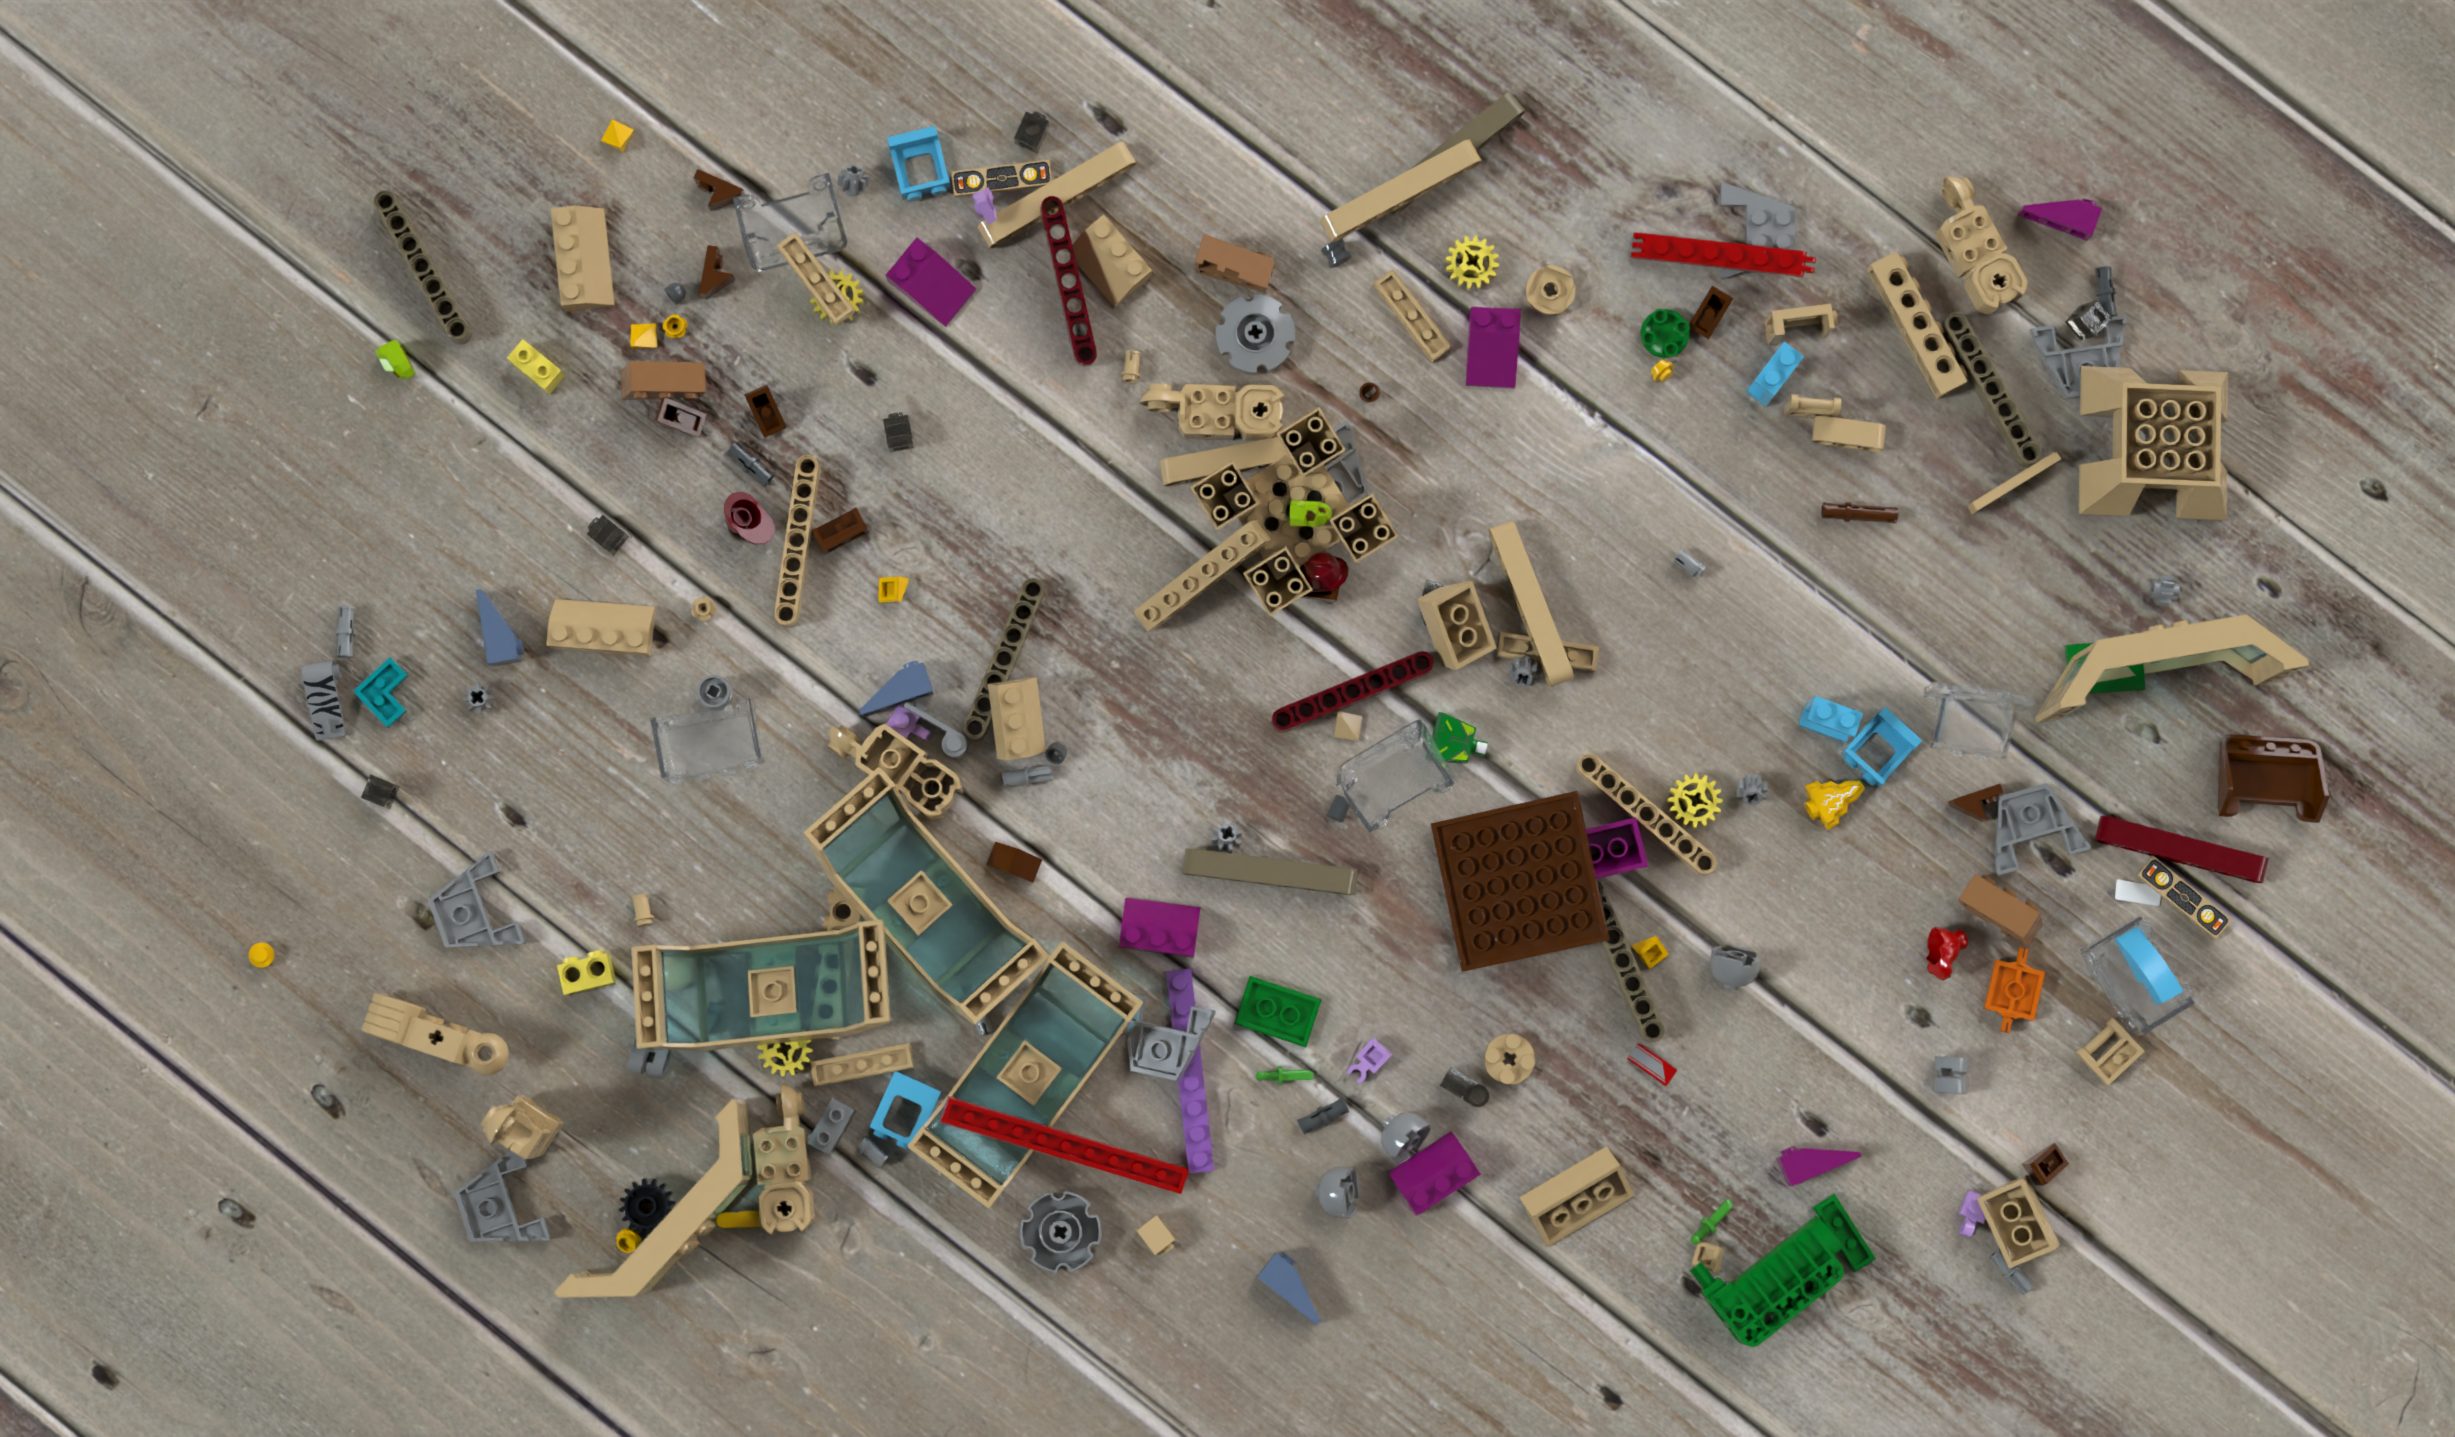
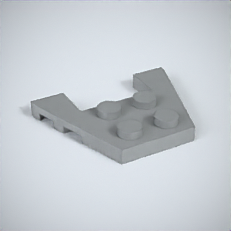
(1767, 220)
(2066, 364)
(1344, 470)
(2031, 815)
(462, 914)
(1165, 1050)
(489, 1209)

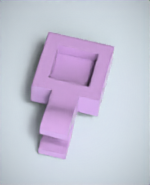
(984, 205)
(906, 723)
(1972, 1212)

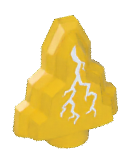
(1831, 800)

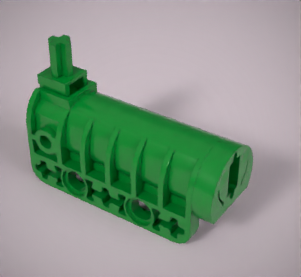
(1773, 1279)

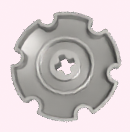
(1274, 333)
(1081, 1232)

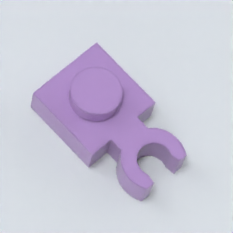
(1371, 1059)

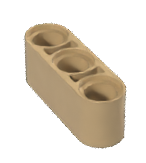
(1848, 433)

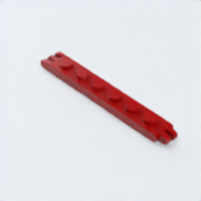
(1722, 255)

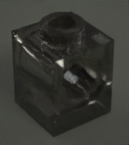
(1032, 142)
(2088, 320)
(898, 432)
(607, 534)
(380, 792)

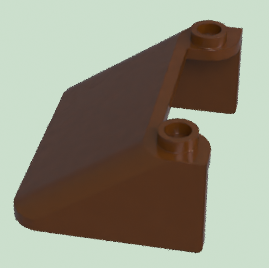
(2272, 774)

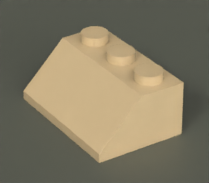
(1110, 261)
(1456, 624)
(1017, 718)
(2018, 1221)

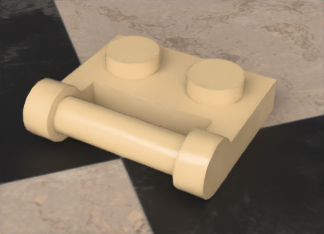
(1812, 407)
(2114, 1059)

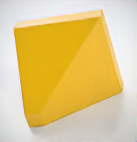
(617, 135)
(643, 336)
(892, 589)
(1650, 951)

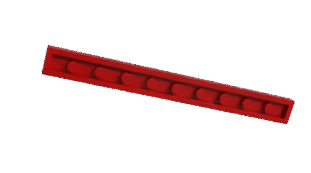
(1064, 1145)

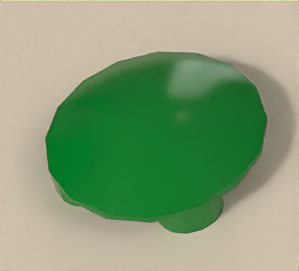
(1665, 333)

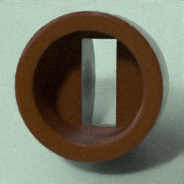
(1367, 387)

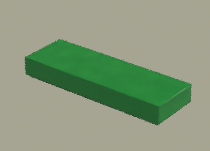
(1837, 1220)

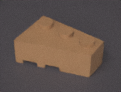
(1234, 264)
(663, 379)
(2002, 909)

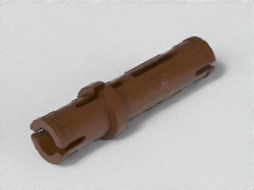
(1857, 512)

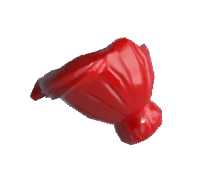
(1943, 950)

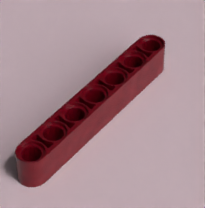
(1069, 268)
(1363, 686)
(2181, 849)

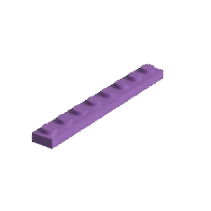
(1192, 1083)

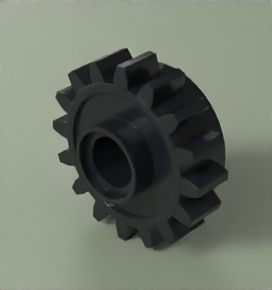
(633, 1202)

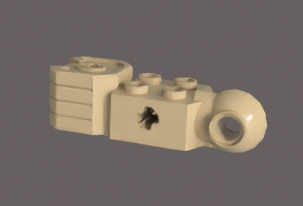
(1978, 250)
(1219, 411)
(903, 764)
(411, 1027)
(521, 1127)
(784, 1167)

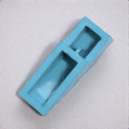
(2148, 966)

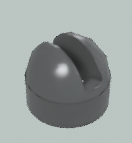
(675, 292)
(1053, 758)

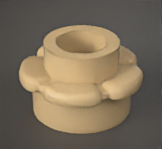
(708, 613)

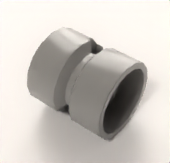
(714, 692)
(639, 1061)
(1950, 1084)

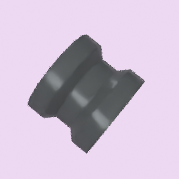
(1336, 253)

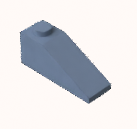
(499, 639)
(903, 687)
(1286, 1282)

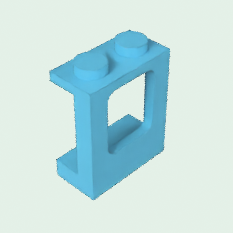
(913, 145)
(1775, 374)
(1830, 719)
(1892, 731)
(912, 1090)

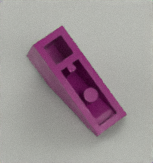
(2071, 216)
(1806, 1163)

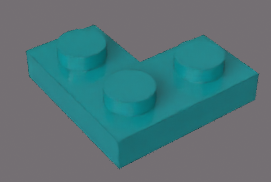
(377, 689)

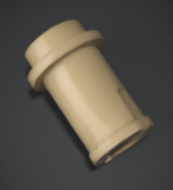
(1131, 367)
(642, 910)

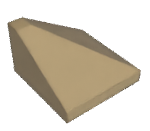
(1347, 726)
(1709, 1255)

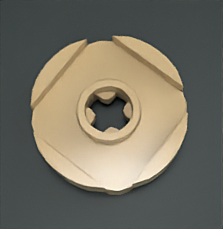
(1537, 297)
(1523, 1062)

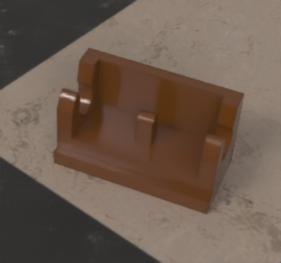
(840, 531)

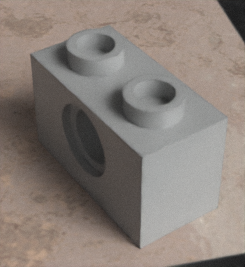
(831, 1126)

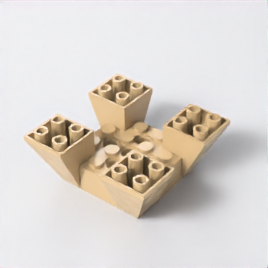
(1308, 446)
(2195, 468)

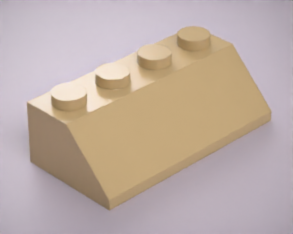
(582, 258)
(601, 627)
(1577, 1196)

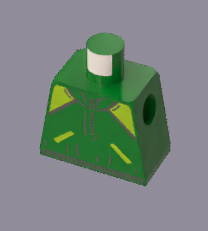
(1456, 739)

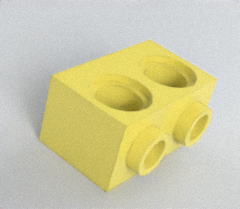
(536, 366)
(587, 979)

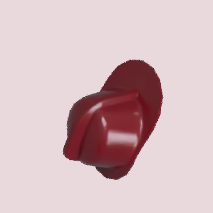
(748, 518)
(1325, 572)

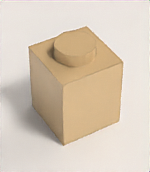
(1156, 1236)

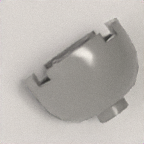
(1734, 967)
(1403, 1134)
(1337, 1192)

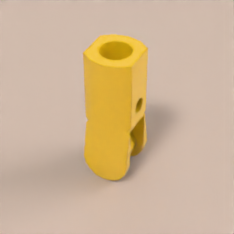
(738, 1219)

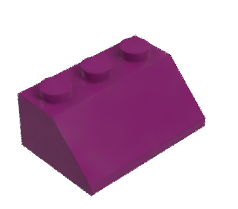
(1616, 848)
(1159, 927)
(1434, 1173)

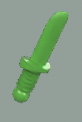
(1281, 1075)
(1711, 1222)

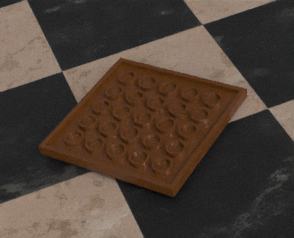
(1520, 881)

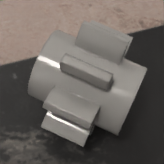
(853, 180)
(2164, 590)
(1524, 671)
(473, 701)
(1752, 789)
(1226, 829)

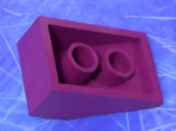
(930, 282)
(1492, 347)

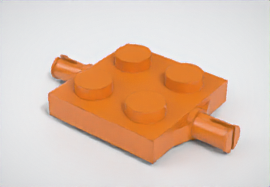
(2014, 990)

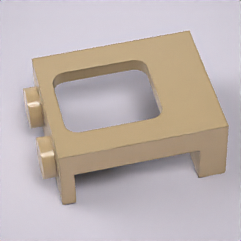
(1797, 317)

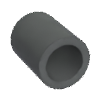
(1338, 808)

